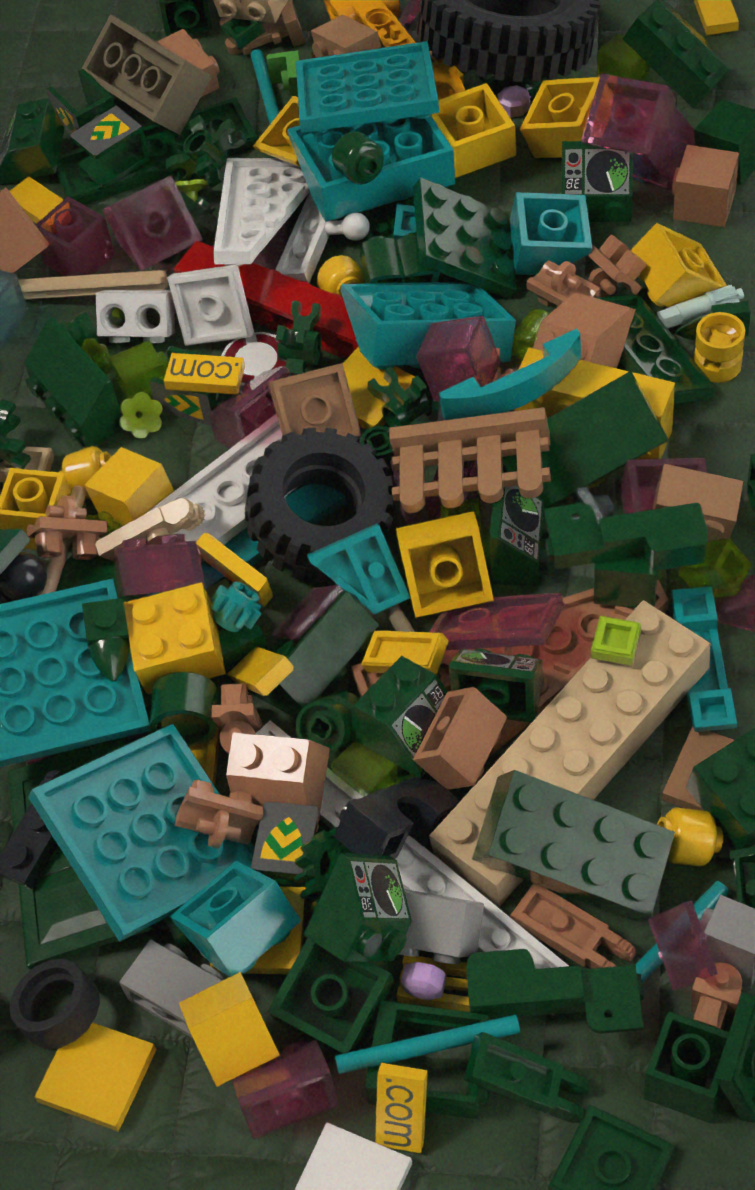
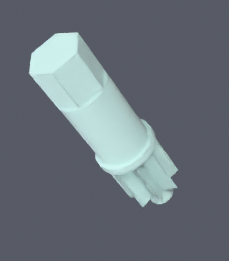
(699, 306)

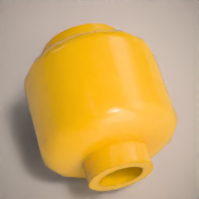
(339, 271)
(82, 465)
(694, 837)

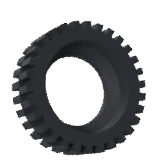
(531, 43)

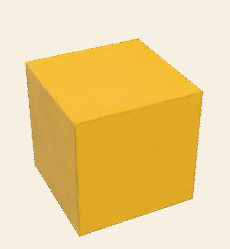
(128, 486)
(27, 497)
(228, 1029)

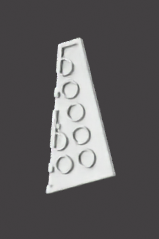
(255, 205)

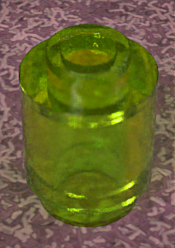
(527, 332)

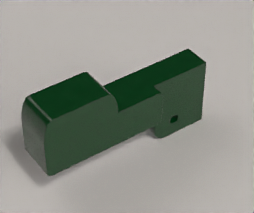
(663, 535)
(509, 985)

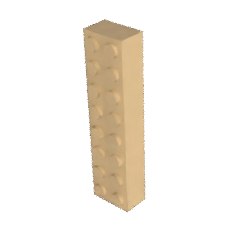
(582, 736)

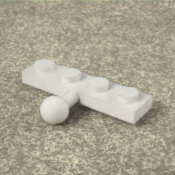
(310, 238)

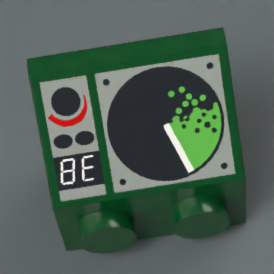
(31, 142)
(602, 177)
(517, 539)
(505, 680)
(398, 713)
(362, 910)

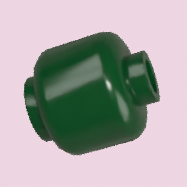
(358, 158)

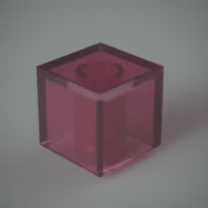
(76, 239)
(457, 352)

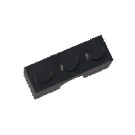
(385, 818)

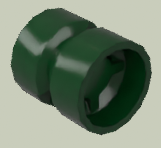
(328, 720)

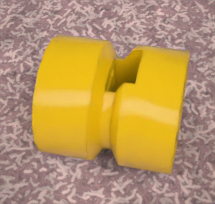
(719, 346)

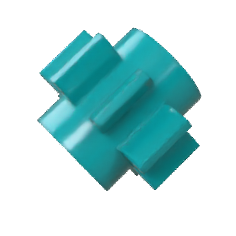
(235, 607)

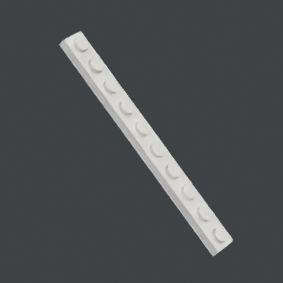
(428, 874)

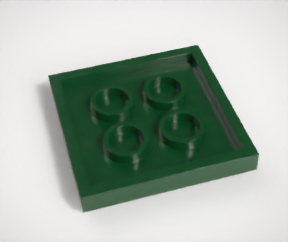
(464, 238)

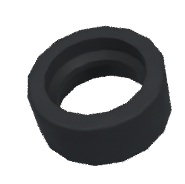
(71, 1020)

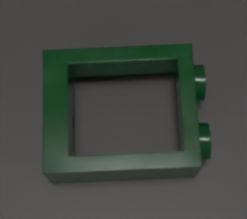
(426, 1020)

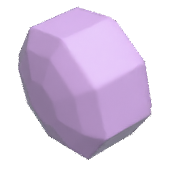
(514, 100)
(423, 981)

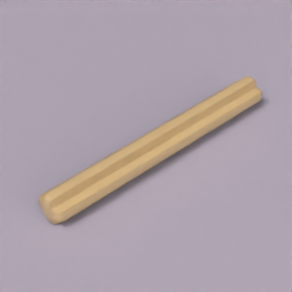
(91, 284)

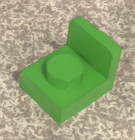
(283, 70)

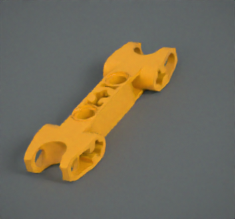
(382, 17)

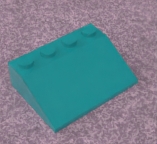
(410, 151)
(395, 317)

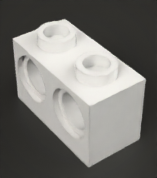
(135, 306)

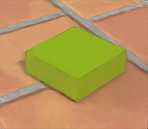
(615, 640)

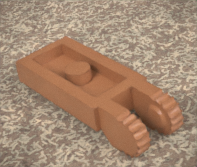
(569, 928)

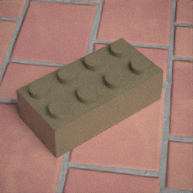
(146, 74)

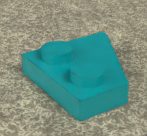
(363, 568)

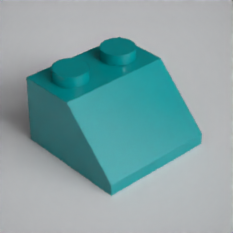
(548, 229)
(236, 918)

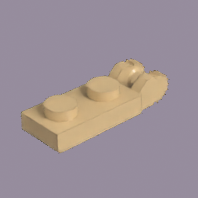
(153, 525)

